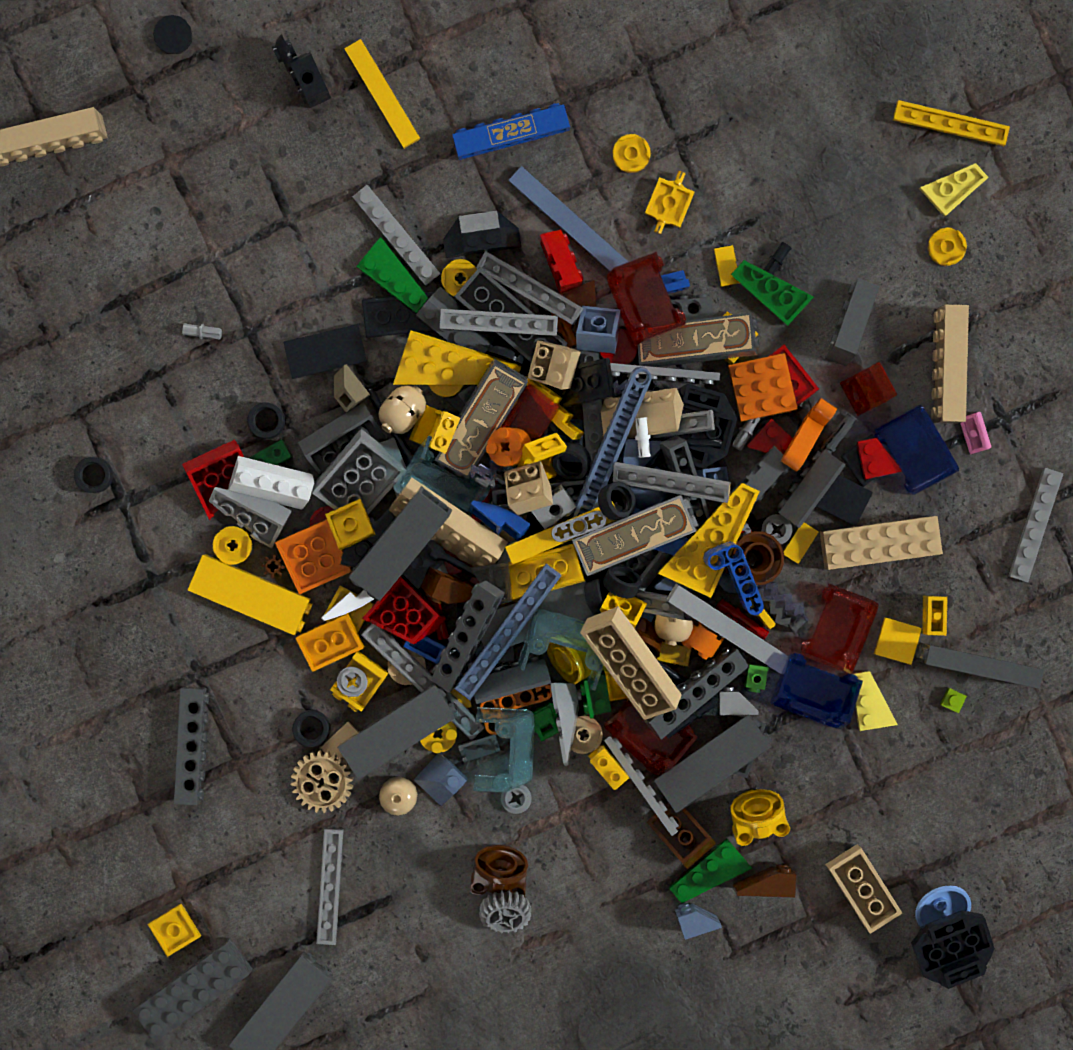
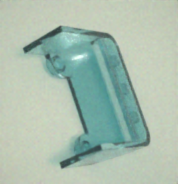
(443, 483)
(561, 630)
(520, 728)

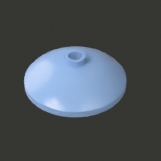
(941, 903)

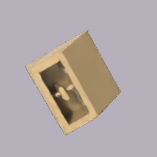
(554, 365)
(528, 488)

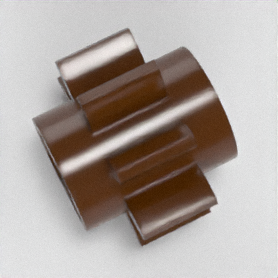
(270, 570)

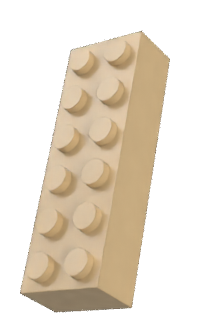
(51, 135)
(950, 364)
(459, 533)
(881, 542)
(631, 663)

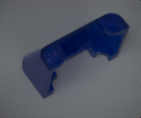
(917, 449)
(816, 693)

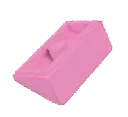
(975, 433)

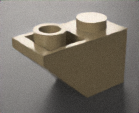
(348, 389)

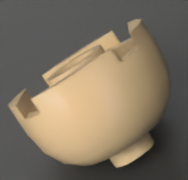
(412, 398)
(396, 416)
(673, 629)
(398, 796)

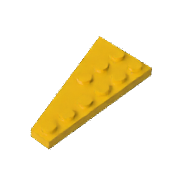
(442, 363)
(722, 526)

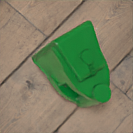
(545, 716)

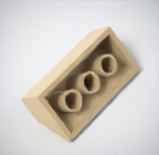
(660, 407)

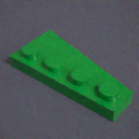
(389, 273)
(776, 294)
(714, 869)

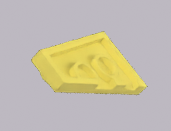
(954, 188)
(871, 706)

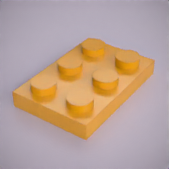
(330, 642)

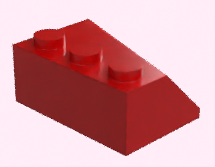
(561, 260)
(212, 471)
(405, 612)

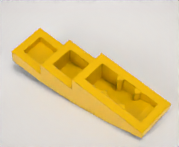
(562, 417)

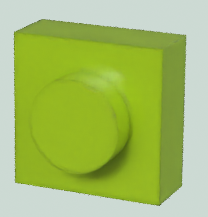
(953, 700)

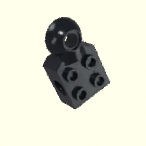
(302, 70)

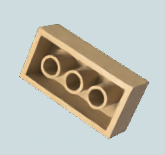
(863, 888)

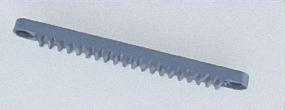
(613, 442)

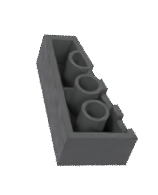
(852, 322)
(765, 473)

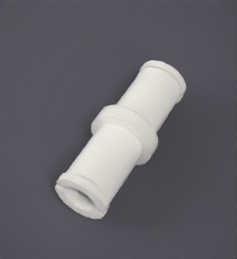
(642, 437)

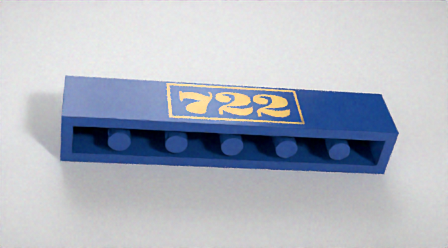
(511, 131)

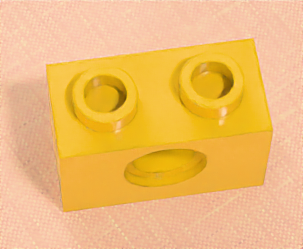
(934, 615)

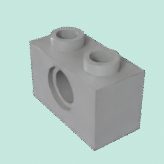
(566, 507)

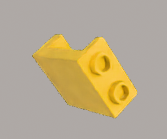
(438, 425)
(544, 451)
(375, 676)
(608, 766)

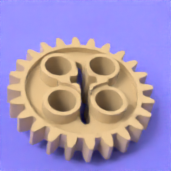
(315, 797)

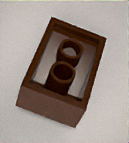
(445, 587)
(690, 840)
(771, 882)

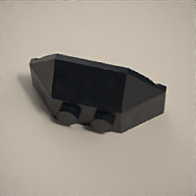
(481, 233)

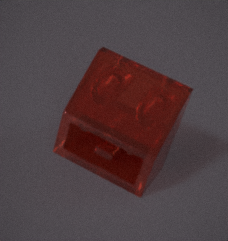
(868, 388)

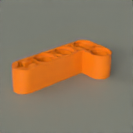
(807, 434)
(518, 702)

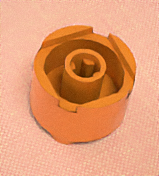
(506, 446)
(703, 640)

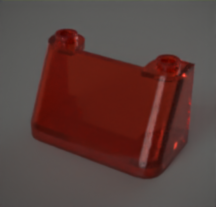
(644, 299)
(841, 629)
(635, 735)

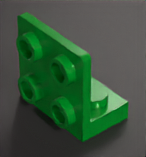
(596, 700)

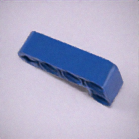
(739, 579)

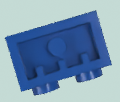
(675, 282)

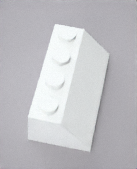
(271, 482)

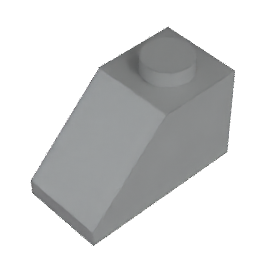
(734, 703)

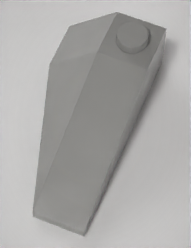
(259, 516)
(566, 705)

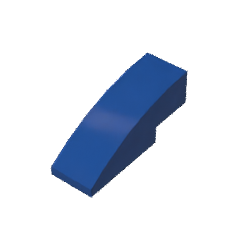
(500, 519)
(428, 648)

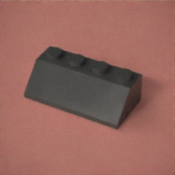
(431, 313)
(331, 439)
(810, 488)
(512, 680)

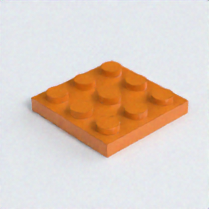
(762, 387)
(312, 556)

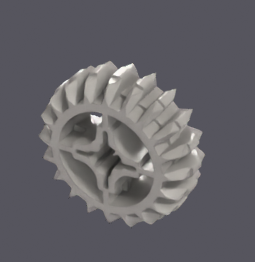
(505, 911)

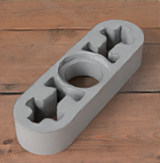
(563, 526)

